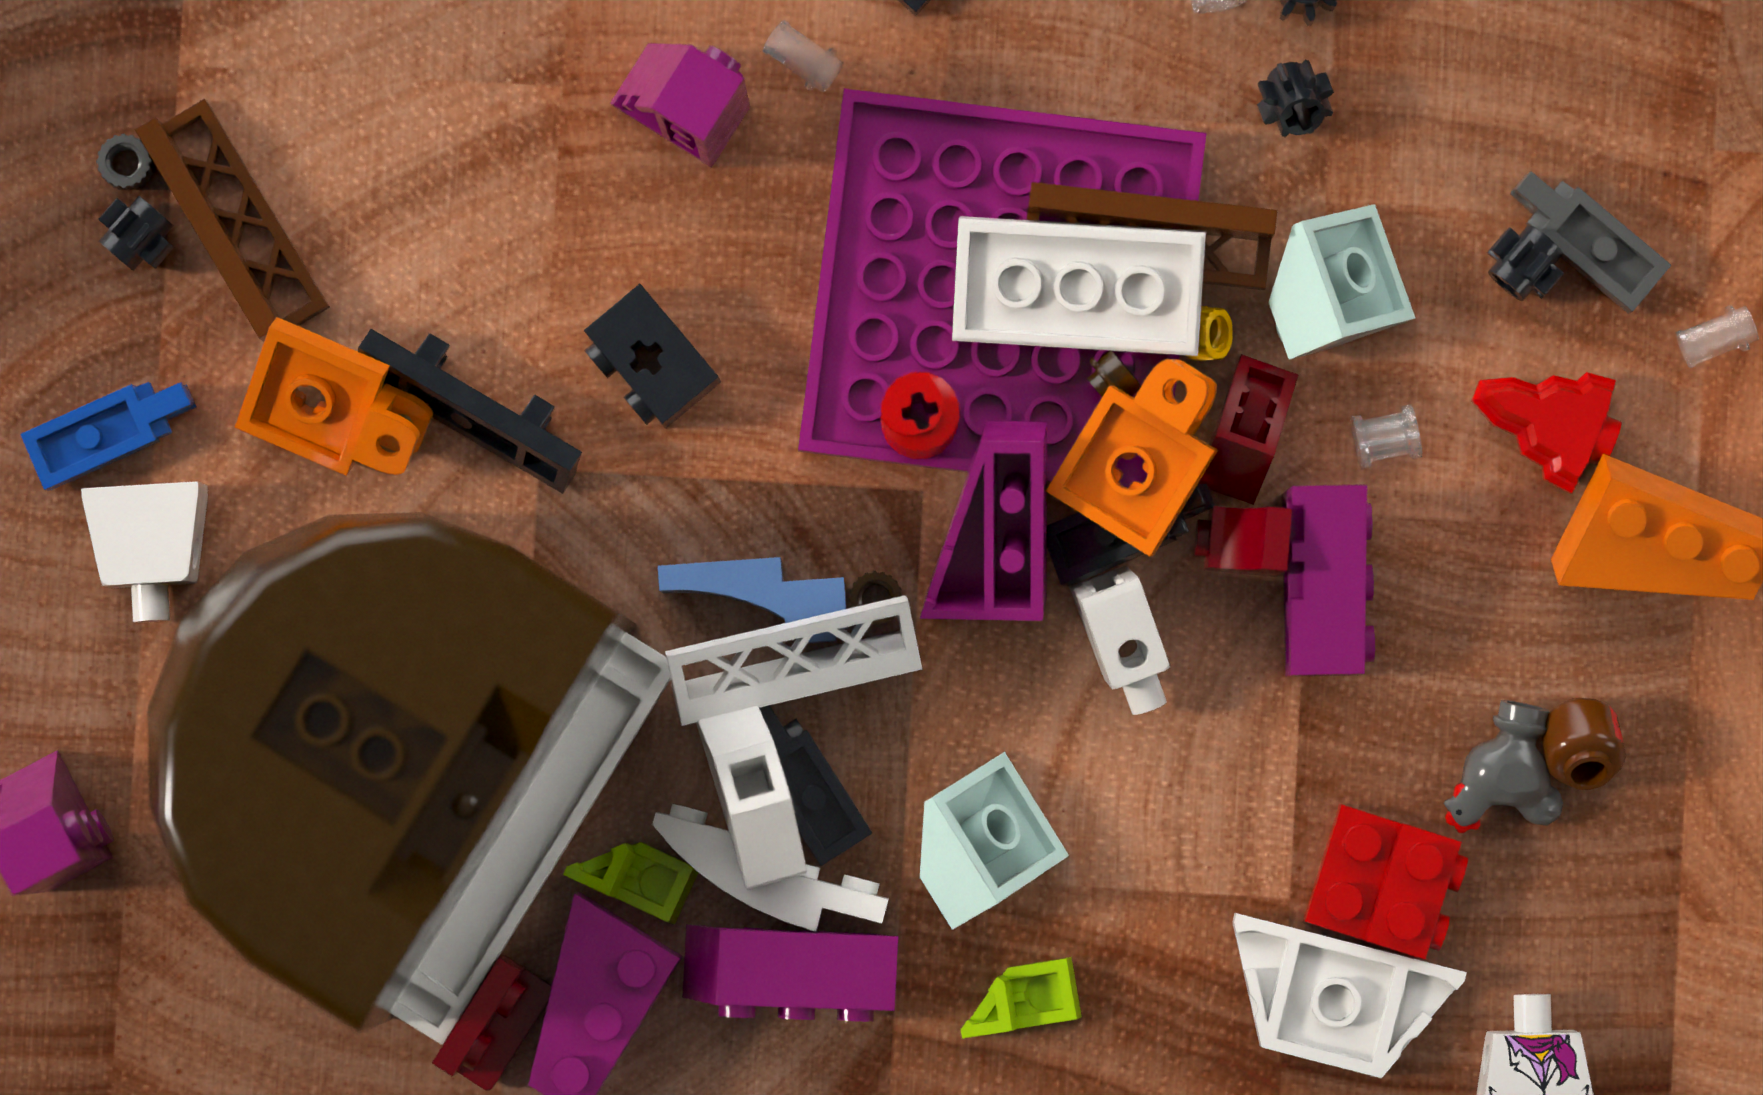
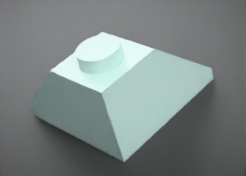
(1337, 283)
(984, 841)

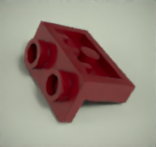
(494, 1024)

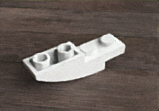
(792, 900)

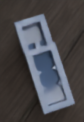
(758, 584)

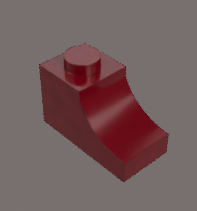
(1249, 428)
(1245, 540)

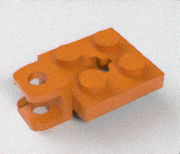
(355, 412)
(1157, 431)

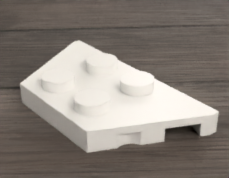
(1336, 996)

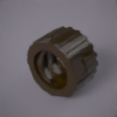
(874, 579)

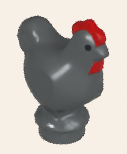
(1507, 772)

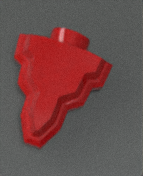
(1555, 423)

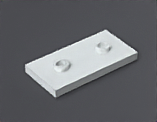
(1078, 285)

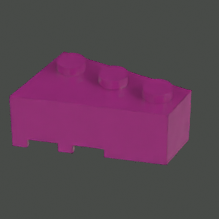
(686, 97)
(998, 533)
(1328, 581)
(47, 829)
(790, 971)
(597, 999)

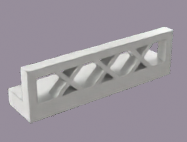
(798, 672)

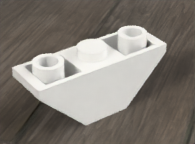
(753, 796)

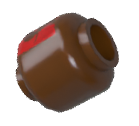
(1583, 743)

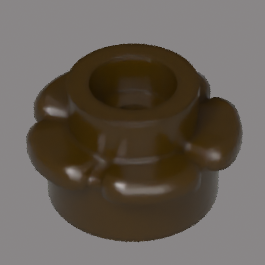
(1112, 372)

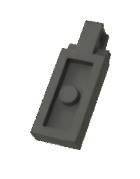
(1592, 240)

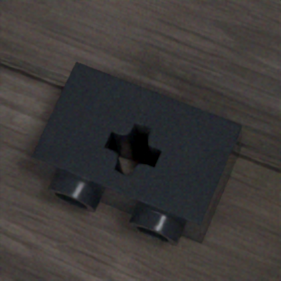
(641, 322)

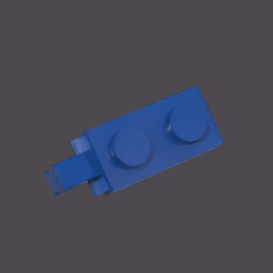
(103, 431)

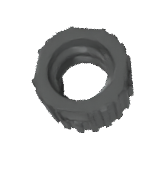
(111, 149)

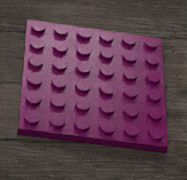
(891, 267)

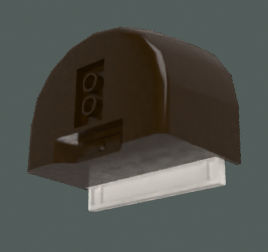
(386, 755)

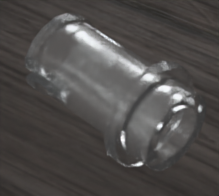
(803, 56)
(1717, 336)

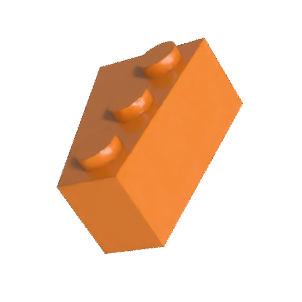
(1658, 538)

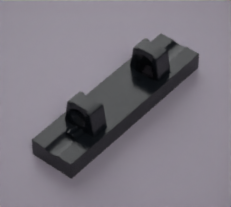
(474, 415)

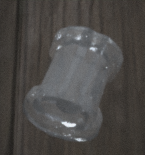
(1386, 436)

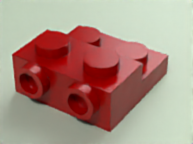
(1386, 882)

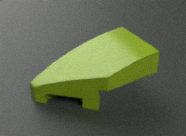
(639, 878)
(1027, 998)

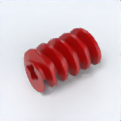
(935, 397)

